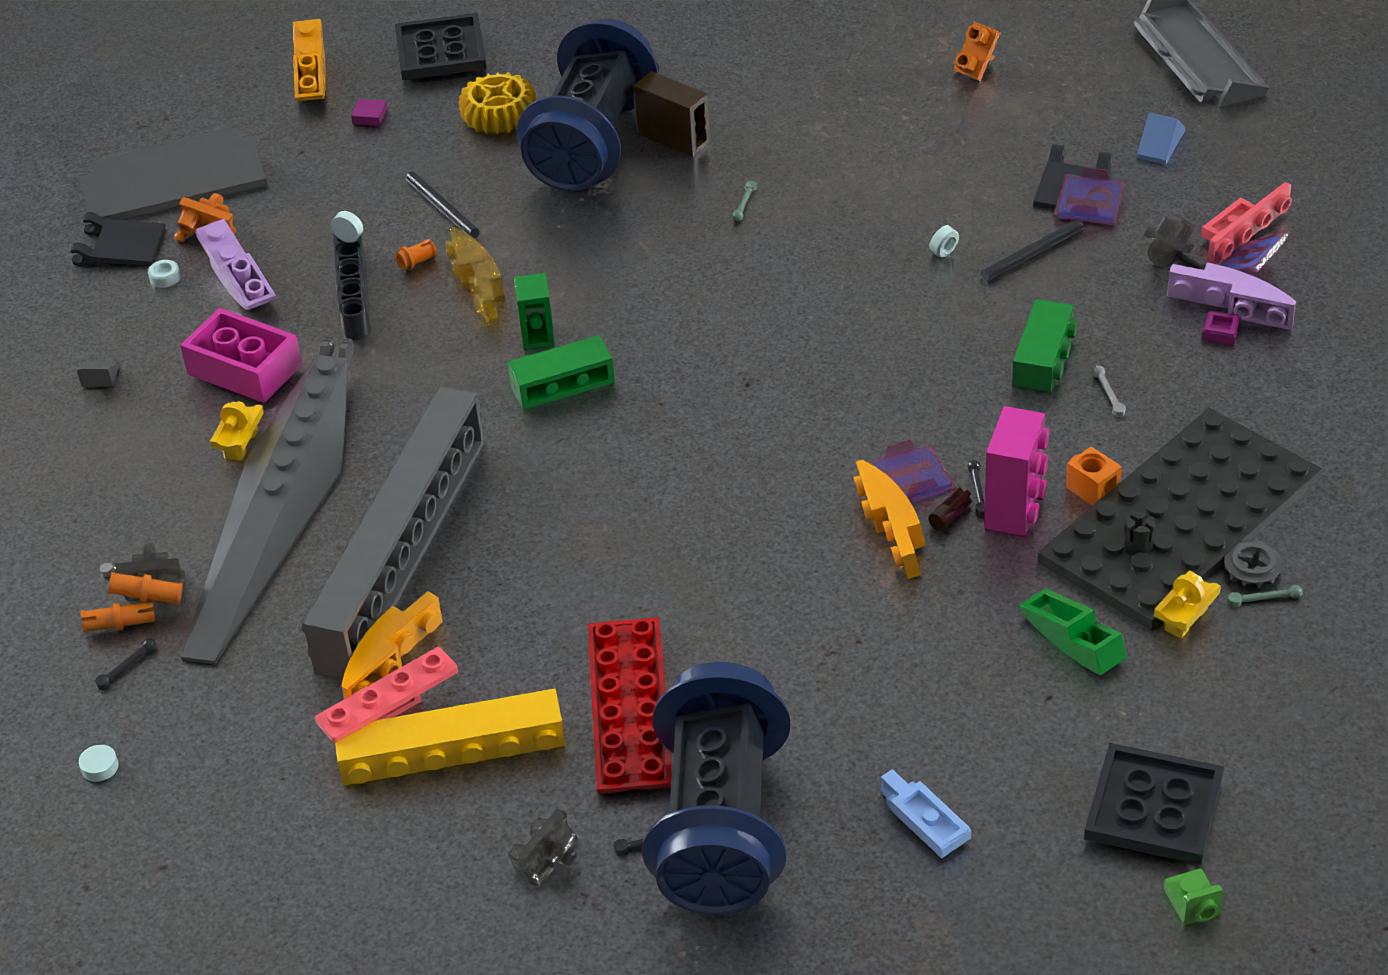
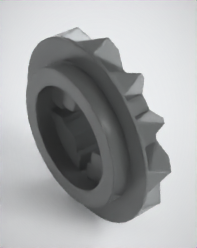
(1244, 554)

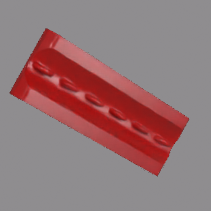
(624, 692)

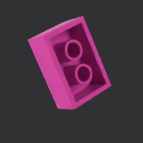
(241, 355)
(1015, 471)

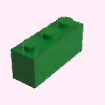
(1044, 345)
(561, 372)

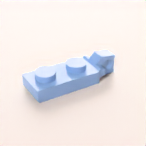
(924, 814)

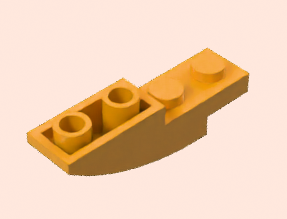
(309, 60)
(892, 514)
(388, 641)

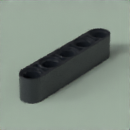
(352, 288)

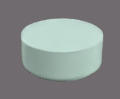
(347, 226)
(944, 241)
(164, 273)
(98, 763)

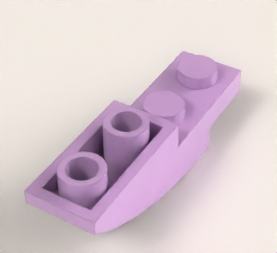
(234, 266)
(1234, 290)

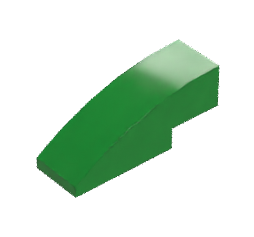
(1075, 630)

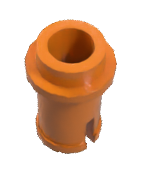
(409, 257)

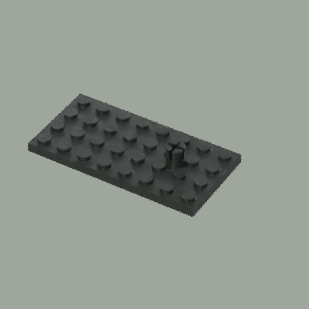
(1179, 514)

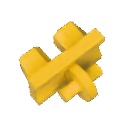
(236, 429)
(1186, 603)

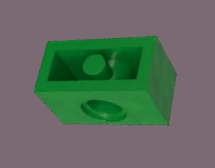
(534, 311)

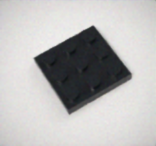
(440, 46)
(1154, 803)

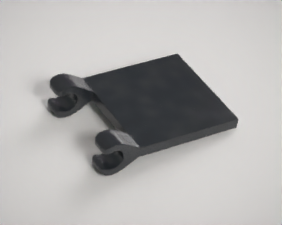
(1054, 174)
(119, 241)

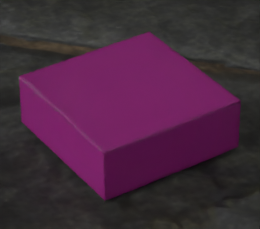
(369, 112)
(1221, 328)

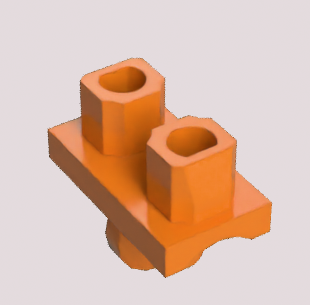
(976, 50)
(203, 213)

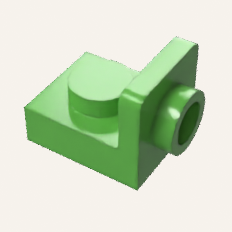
(1194, 896)

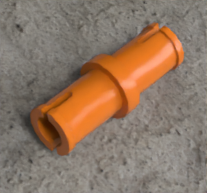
(145, 588)
(117, 616)

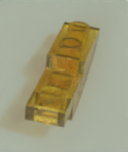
(476, 271)

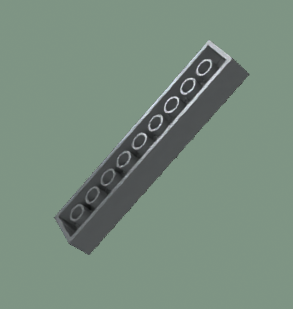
(395, 529)

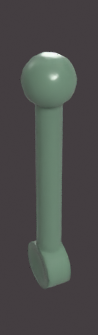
(750, 186)
(1235, 599)

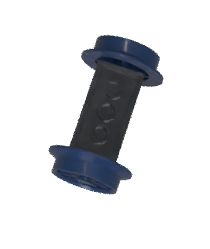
(572, 134)
(713, 845)

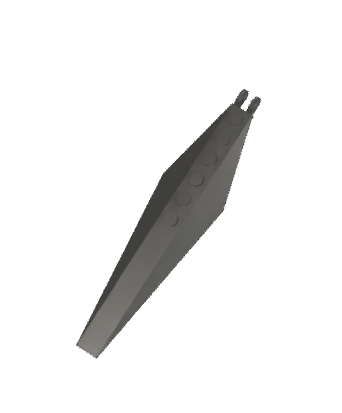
(274, 501)

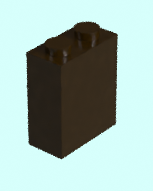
(672, 113)

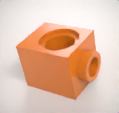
(1092, 475)

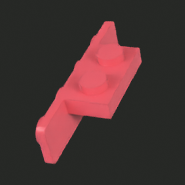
(1242, 221)
(387, 696)

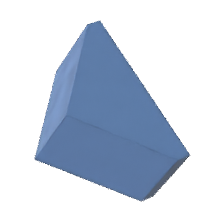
(1159, 138)

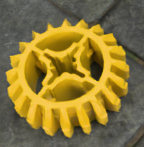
(495, 102)

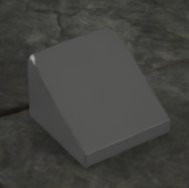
(98, 374)

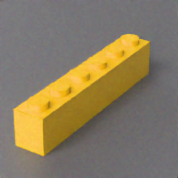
(451, 737)

